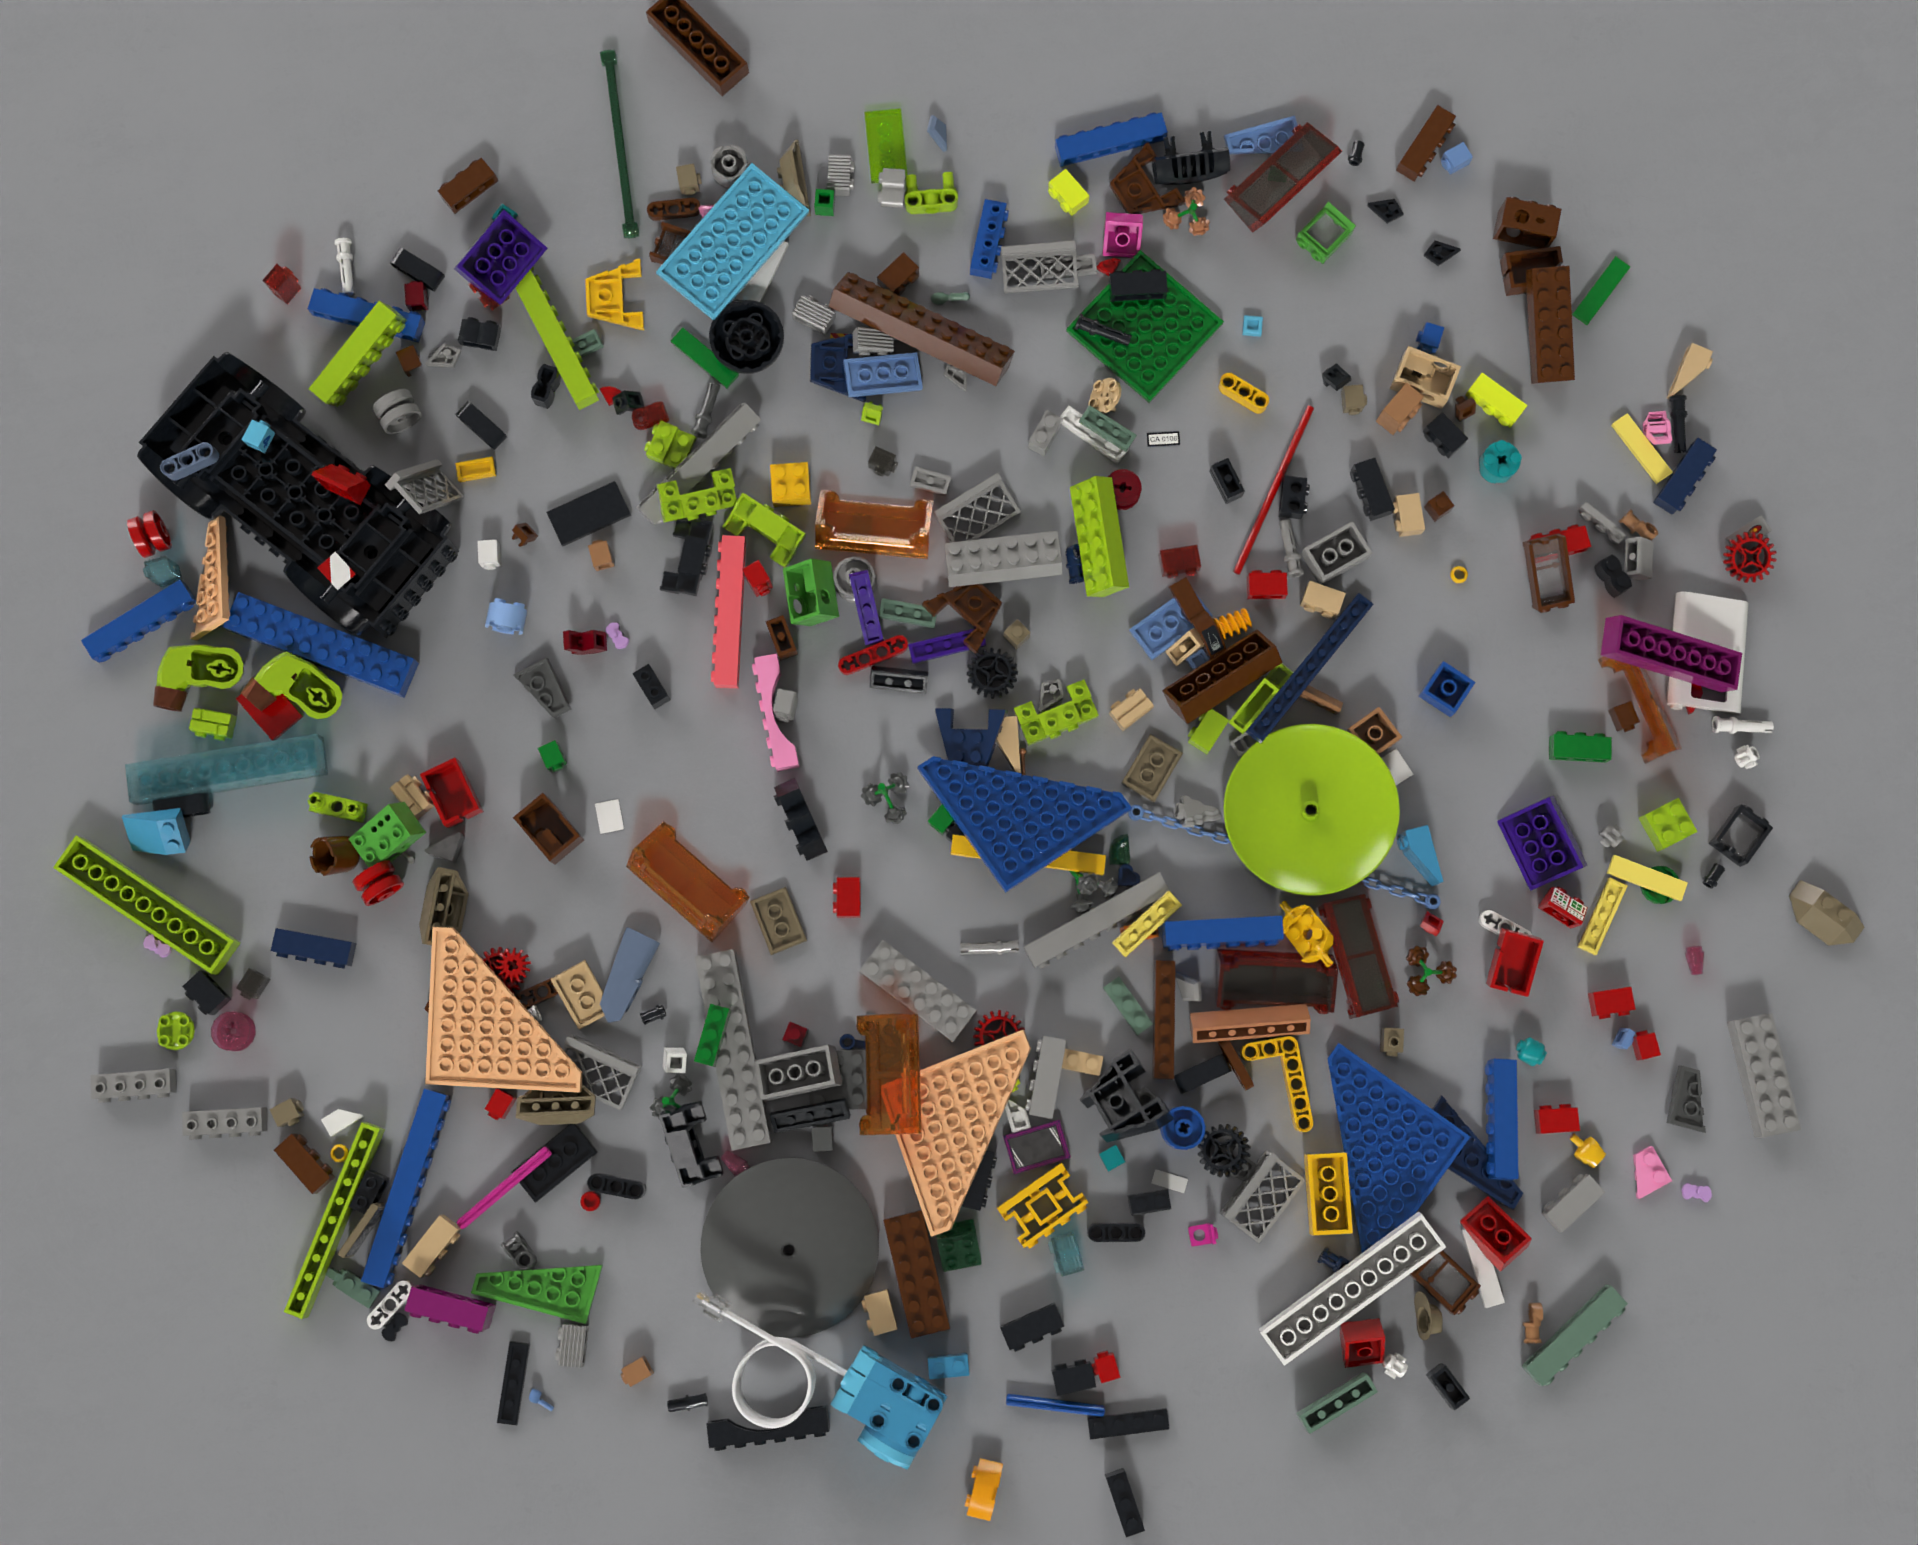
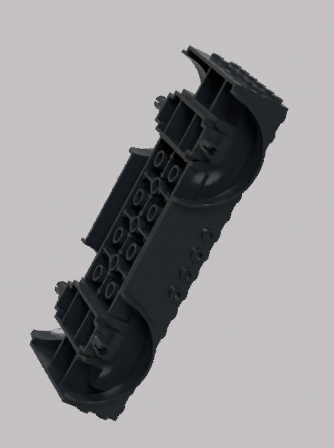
(408, 544)

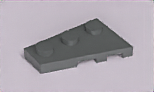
(544, 686)
(1686, 1100)

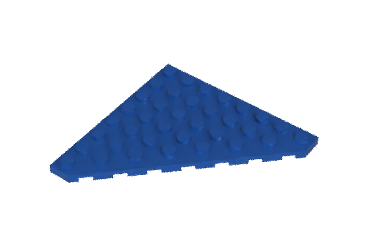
(1017, 818)
(1391, 1144)

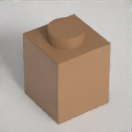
(601, 555)
(636, 1371)

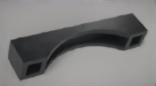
(726, 1432)

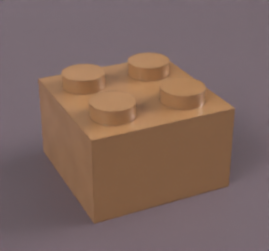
(1400, 409)
(1376, 731)

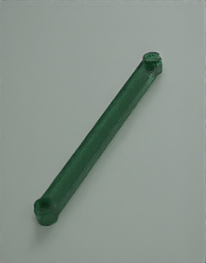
(630, 228)

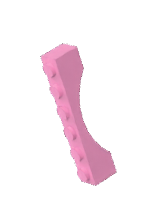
(783, 750)

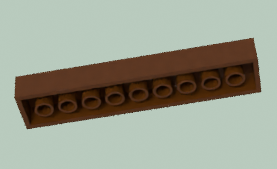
(921, 328)

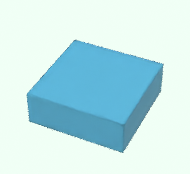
(1252, 325)

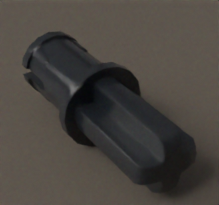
(687, 1402)

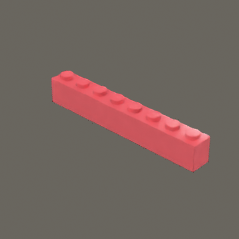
(729, 612)

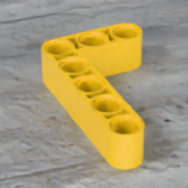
(1289, 1075)

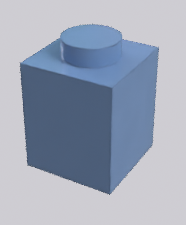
(1456, 158)

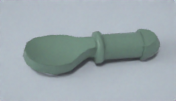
(941, 298)

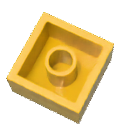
(790, 484)

